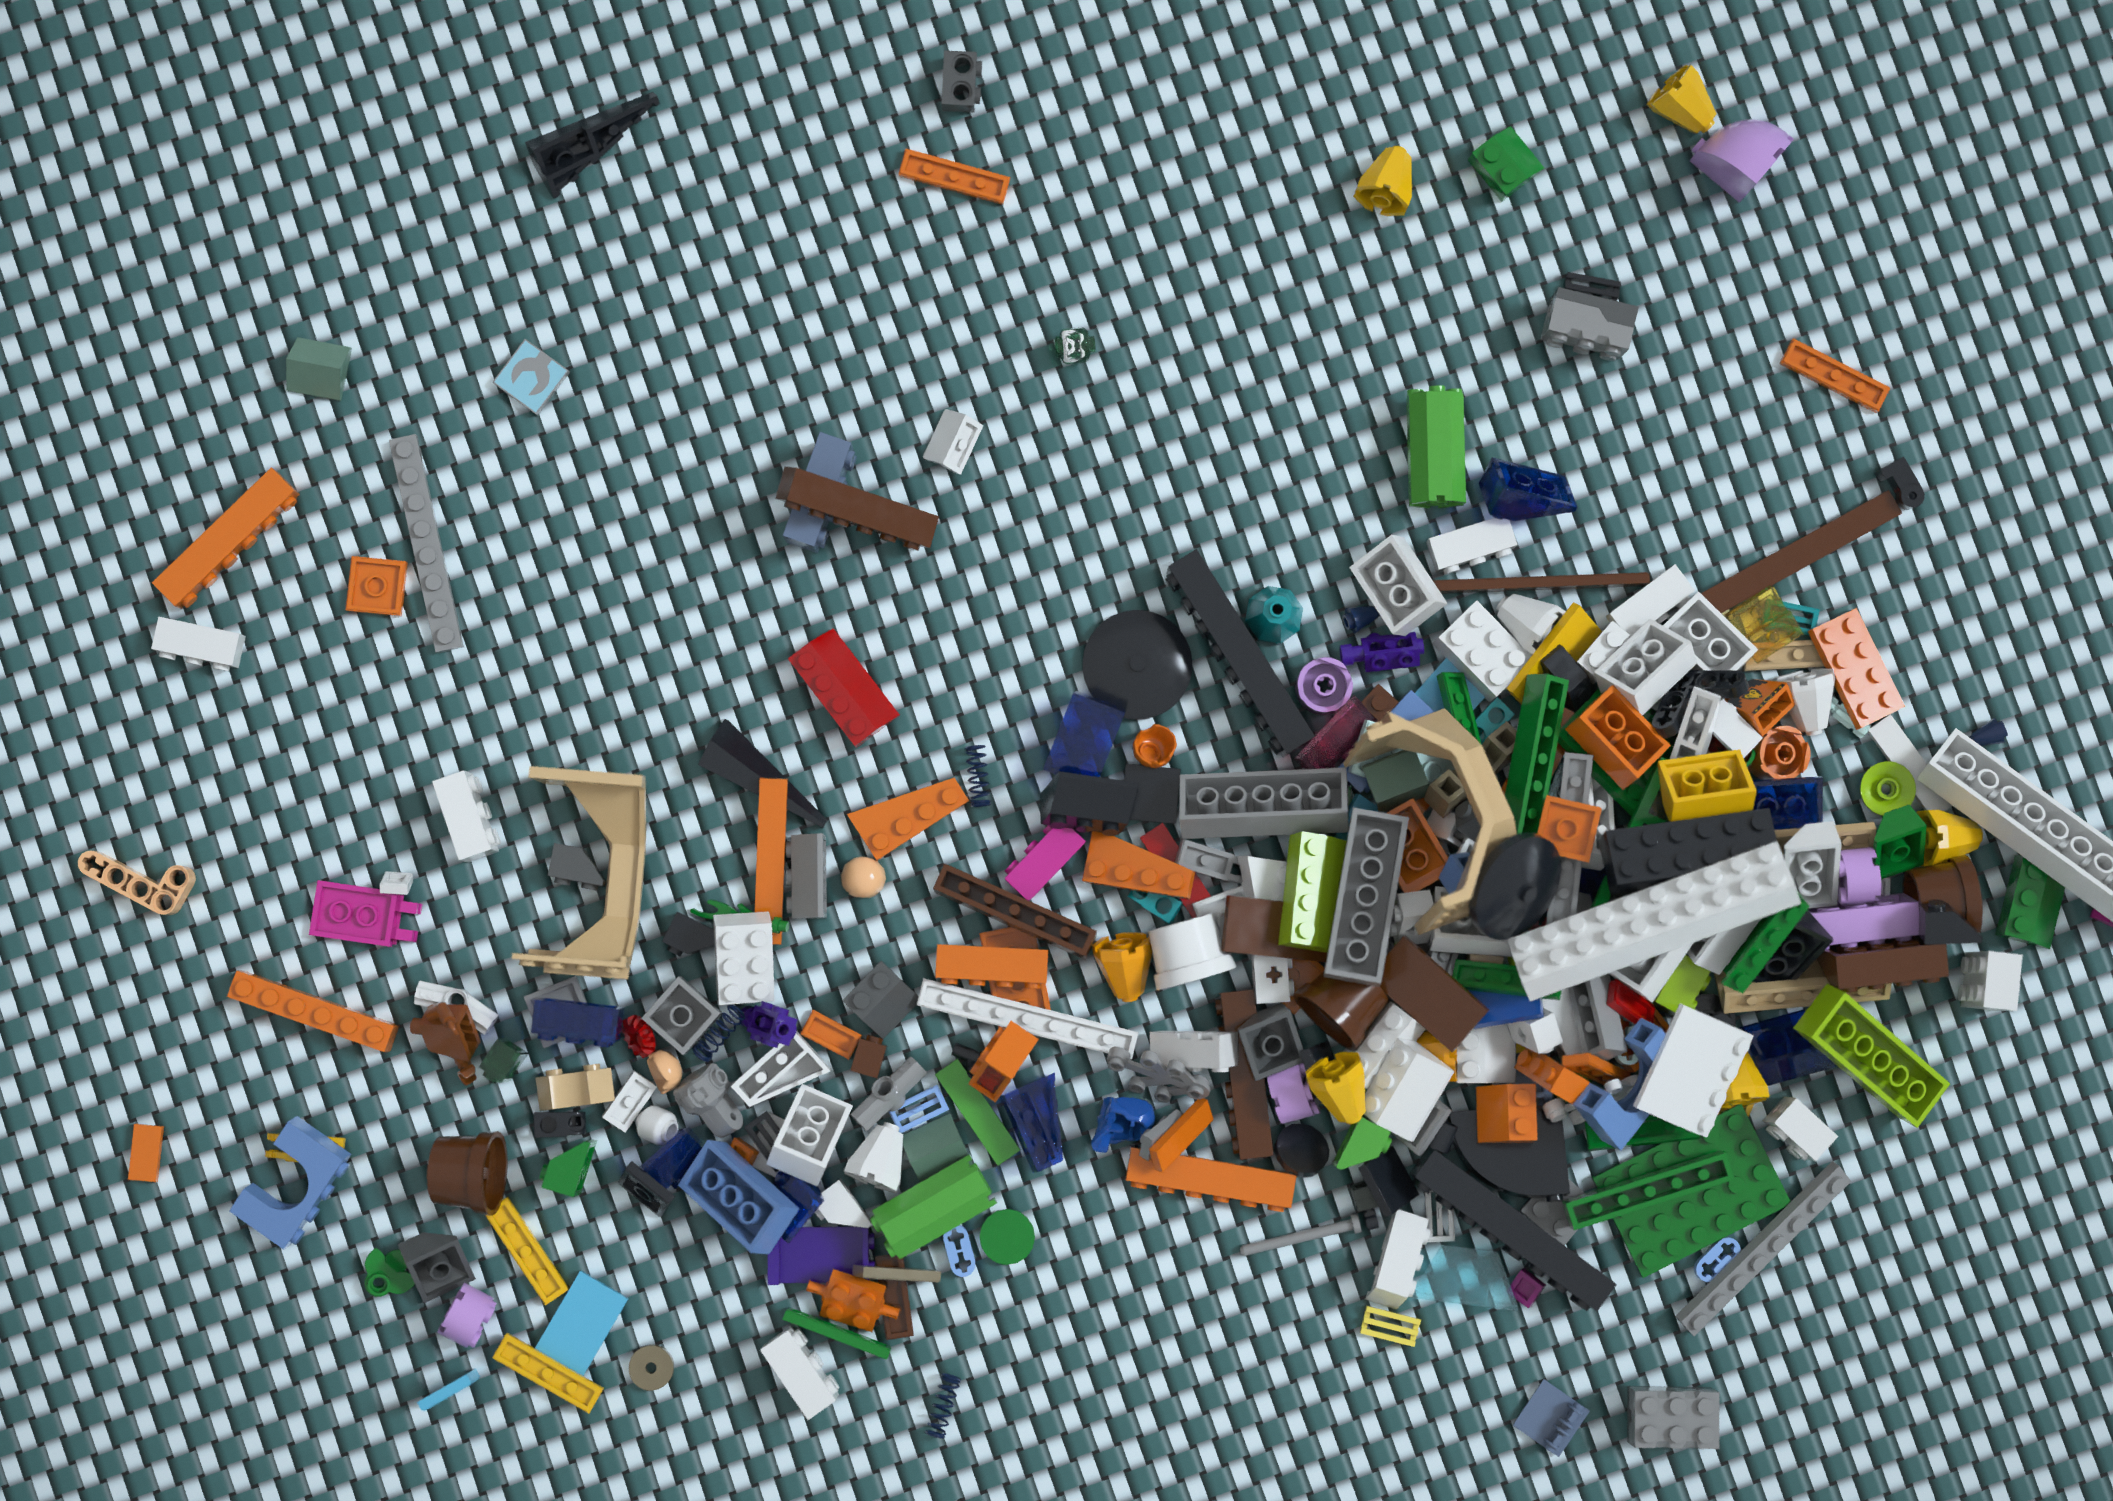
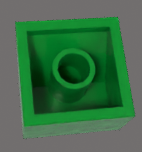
(1505, 163)
(1899, 841)
(569, 1170)

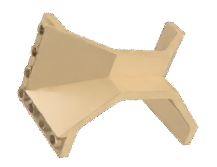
(1445, 738)
(619, 811)

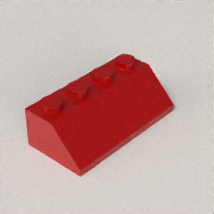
(844, 687)

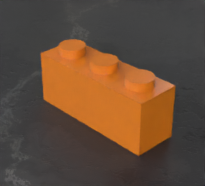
(1551, 1075)

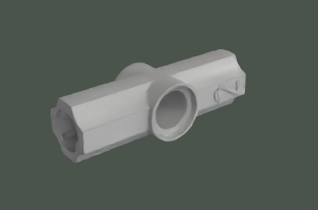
(888, 1093)

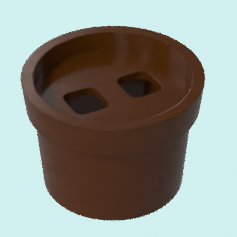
(1951, 882)
(1341, 1008)
(468, 1172)

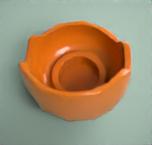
(1154, 746)

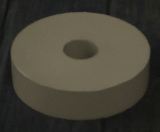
(651, 1380)

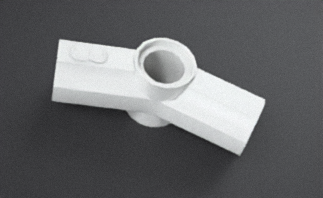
(431, 993)

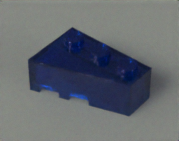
(1035, 1121)

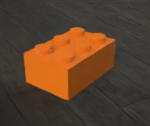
(1617, 737)

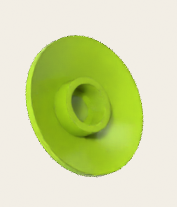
(1896, 777)

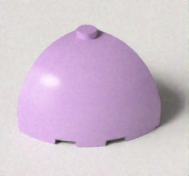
(1740, 154)

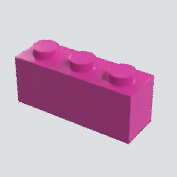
(1043, 860)

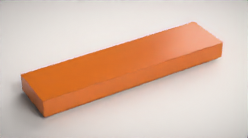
(954, 176)
(1834, 375)
(1594, 1068)

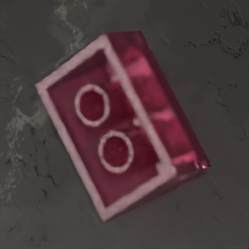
(1335, 737)

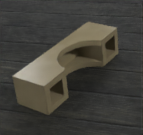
(1447, 790)

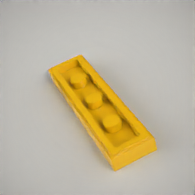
(527, 1252)
(548, 1373)

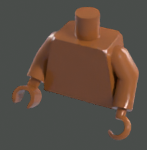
(451, 1033)

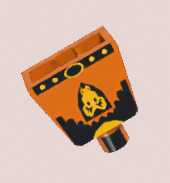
(1764, 704)

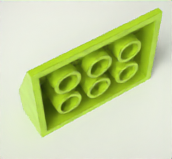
(1310, 890)

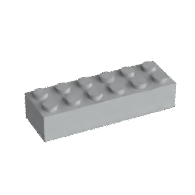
(1263, 803)
(1366, 897)

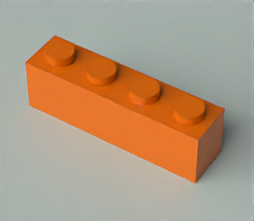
(991, 964)

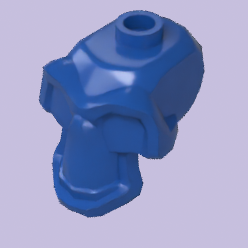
(1121, 1121)

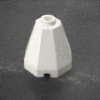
(1528, 620)
(1812, 698)
(878, 1159)

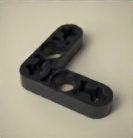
(1727, 685)

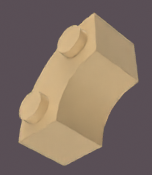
(576, 1088)

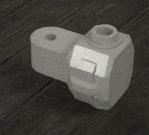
(706, 1095)

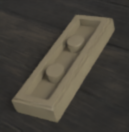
(896, 1273)

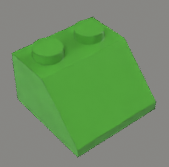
(1362, 1143)

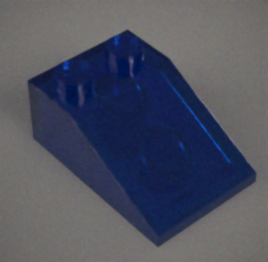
(1524, 492)

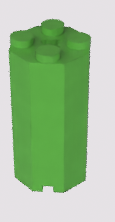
(1436, 447)
(932, 1207)

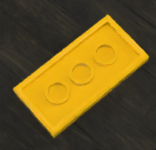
(1573, 631)

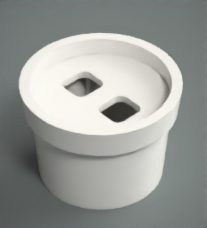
(1188, 951)

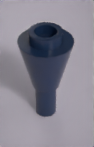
(1359, 617)
(1990, 733)

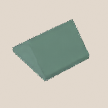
(317, 368)
(1396, 780)
(934, 1146)

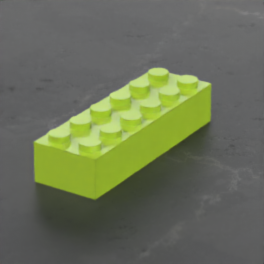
(1871, 1055)

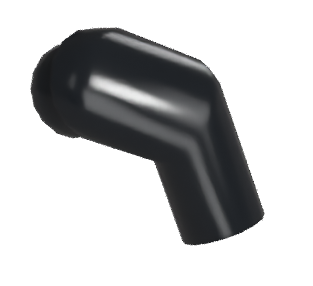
(968, 1054)

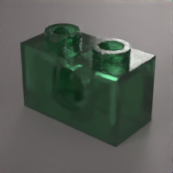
(502, 1061)

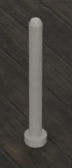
(1302, 1236)

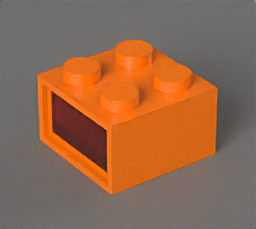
(1001, 1060)

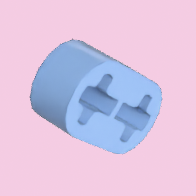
(966, 1248)
(1712, 1254)

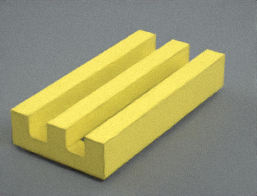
(1413, 1332)

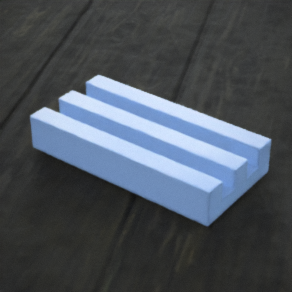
(896, 1119)

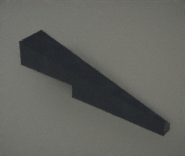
(570, 149)
(740, 762)

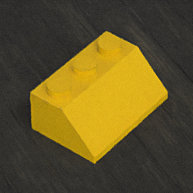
(1706, 785)

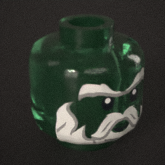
(1074, 345)

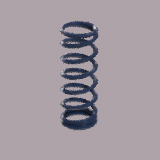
(977, 803)
(708, 1052)
(952, 1379)

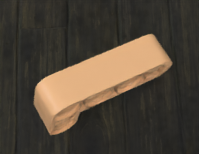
(133, 878)

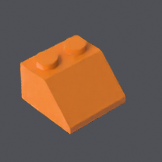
(1506, 1113)

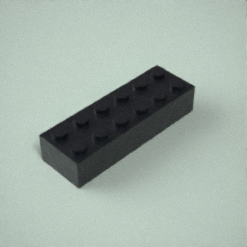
(1663, 851)

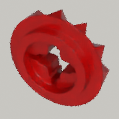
(641, 1043)

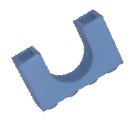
(1619, 1120)
(322, 1162)

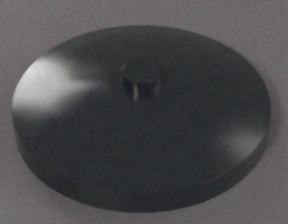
(1137, 663)
(1515, 886)

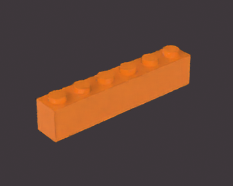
(226, 539)
(313, 1011)
(1215, 1178)

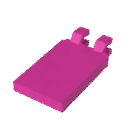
(360, 914)

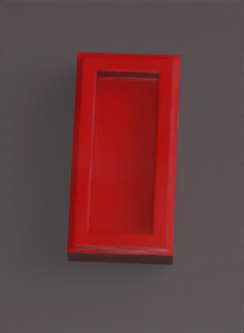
(1629, 1003)

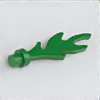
(777, 923)

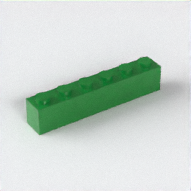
(1535, 749)
(1647, 1190)

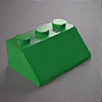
(2030, 905)

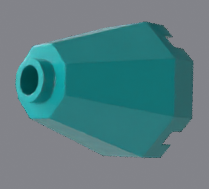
(1268, 625)

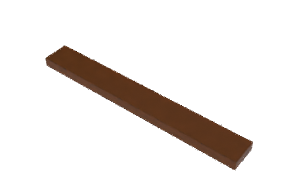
(1803, 552)
(1542, 583)

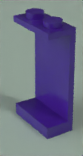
(817, 1252)

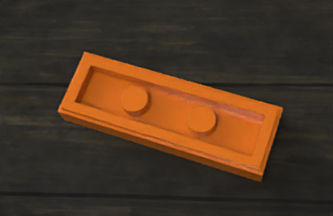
(1181, 1134)

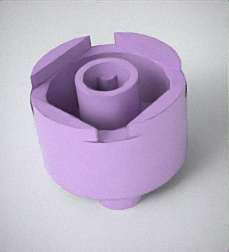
(1338, 679)
(1858, 877)
(1292, 1094)
(466, 1315)

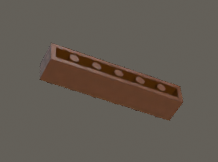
(856, 507)
(1015, 911)
(1248, 1096)

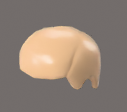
(863, 877)
(665, 1070)

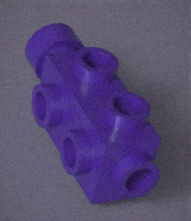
(1386, 653)
(769, 1024)

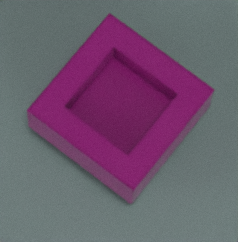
(1526, 1287)

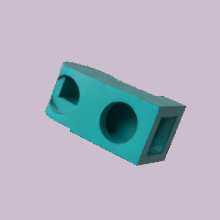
(1492, 718)
(1160, 905)

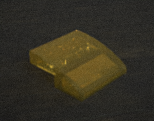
(1765, 622)

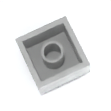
(682, 1015)

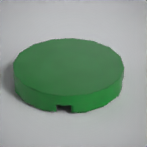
(1007, 1236)

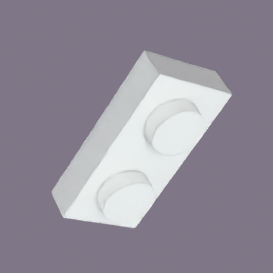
(629, 1101)

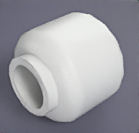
(656, 1125)

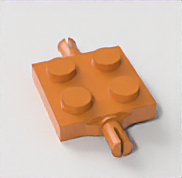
(852, 1300)

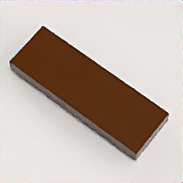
(897, 1296)

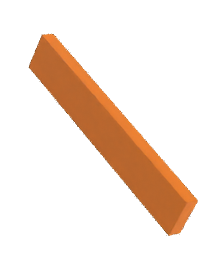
(771, 848)

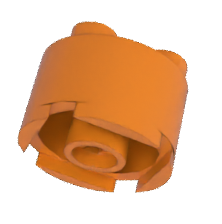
(1780, 754)

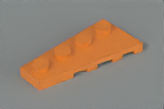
(902, 818)
(1129, 867)

